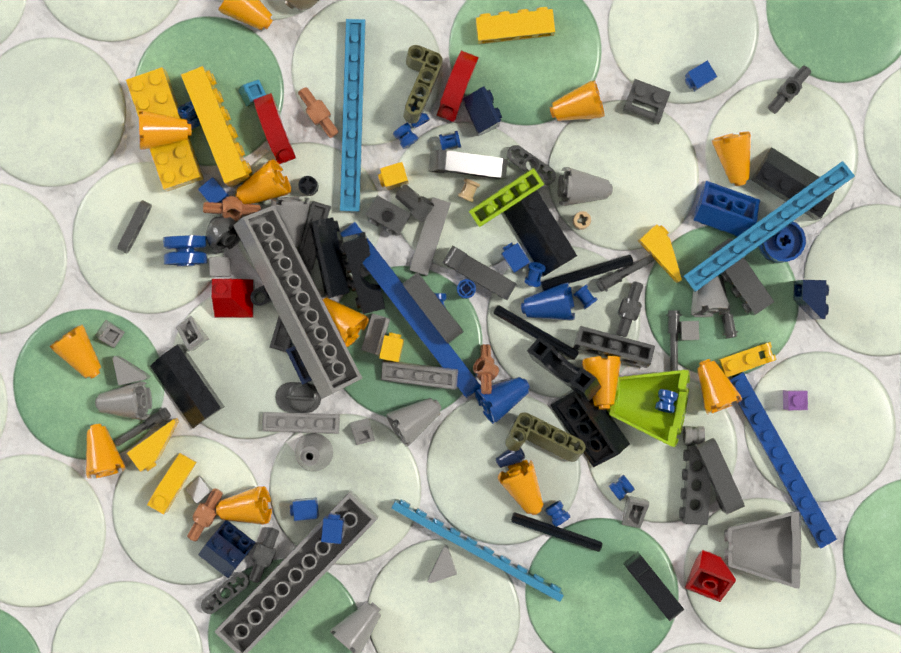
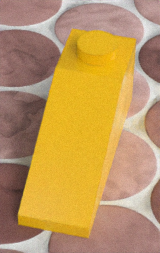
(660, 247)
(151, 449)
(171, 484)

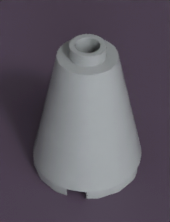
(581, 187)
(293, 216)
(710, 300)
(127, 401)
(413, 419)
(319, 447)
(357, 627)

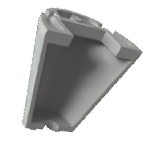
(767, 548)

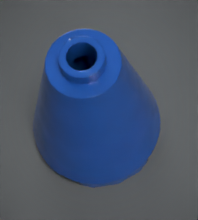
(550, 304)
(502, 398)

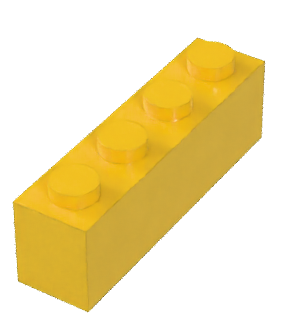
(515, 25)

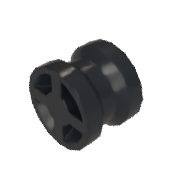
(306, 183)

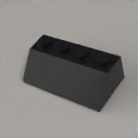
(786, 179)
(540, 232)
(329, 257)
(186, 385)
(592, 426)

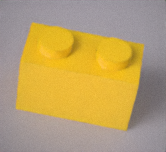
(393, 176)
(392, 347)

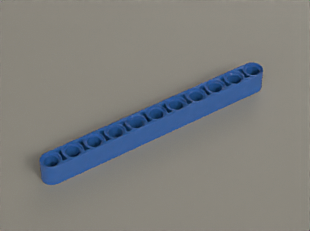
(415, 316)

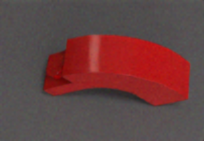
(457, 86)
(274, 129)

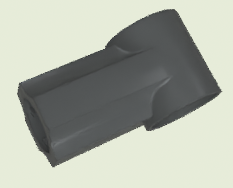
(418, 205)

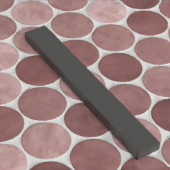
(318, 211)

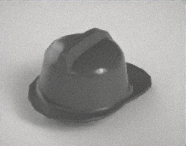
(298, 398)

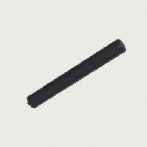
(588, 272)
(535, 332)
(557, 532)

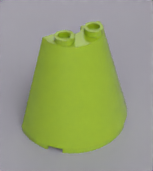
(637, 400)

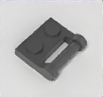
(648, 95)

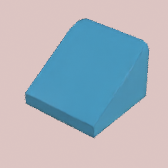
(251, 91)

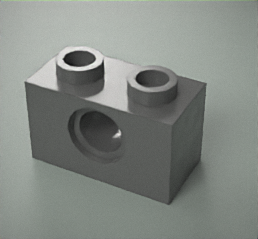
(379, 207)

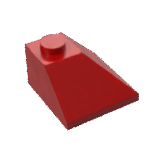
(232, 298)
(710, 576)

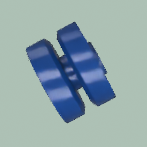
(792, 247)
(185, 250)

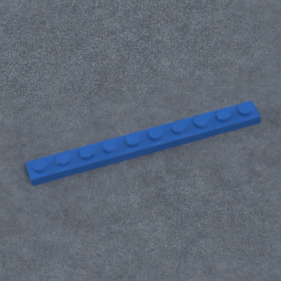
(783, 462)

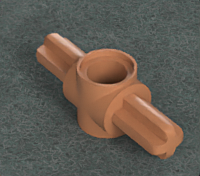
(318, 112)
(230, 207)
(486, 369)
(204, 514)

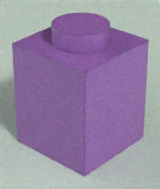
(795, 399)

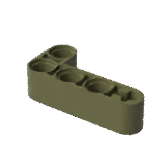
(422, 87)
(571, 452)

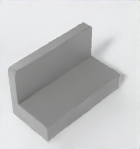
(375, 334)

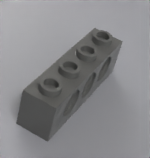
(607, 345)
(700, 514)

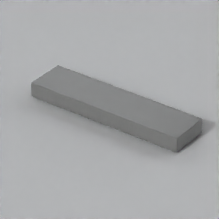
(430, 237)
(419, 374)
(301, 422)

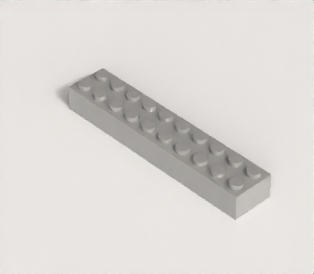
(297, 301)
(293, 577)

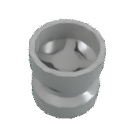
(694, 435)

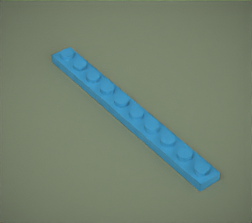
(352, 115)
(769, 226)
(484, 553)

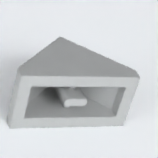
(192, 334)
(128, 372)
(634, 511)
(443, 567)

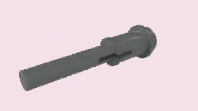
(616, 277)
(727, 319)
(673, 329)
(150, 422)

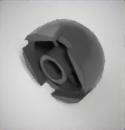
(222, 234)

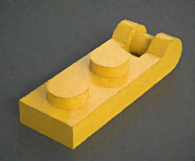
(747, 359)

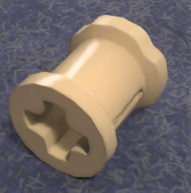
(468, 190)
(579, 225)

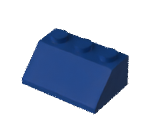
(726, 209)

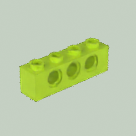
(506, 197)

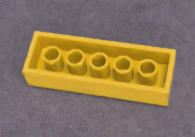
(216, 126)
(175, 161)

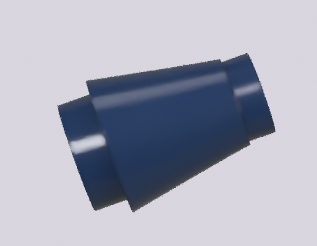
(510, 457)

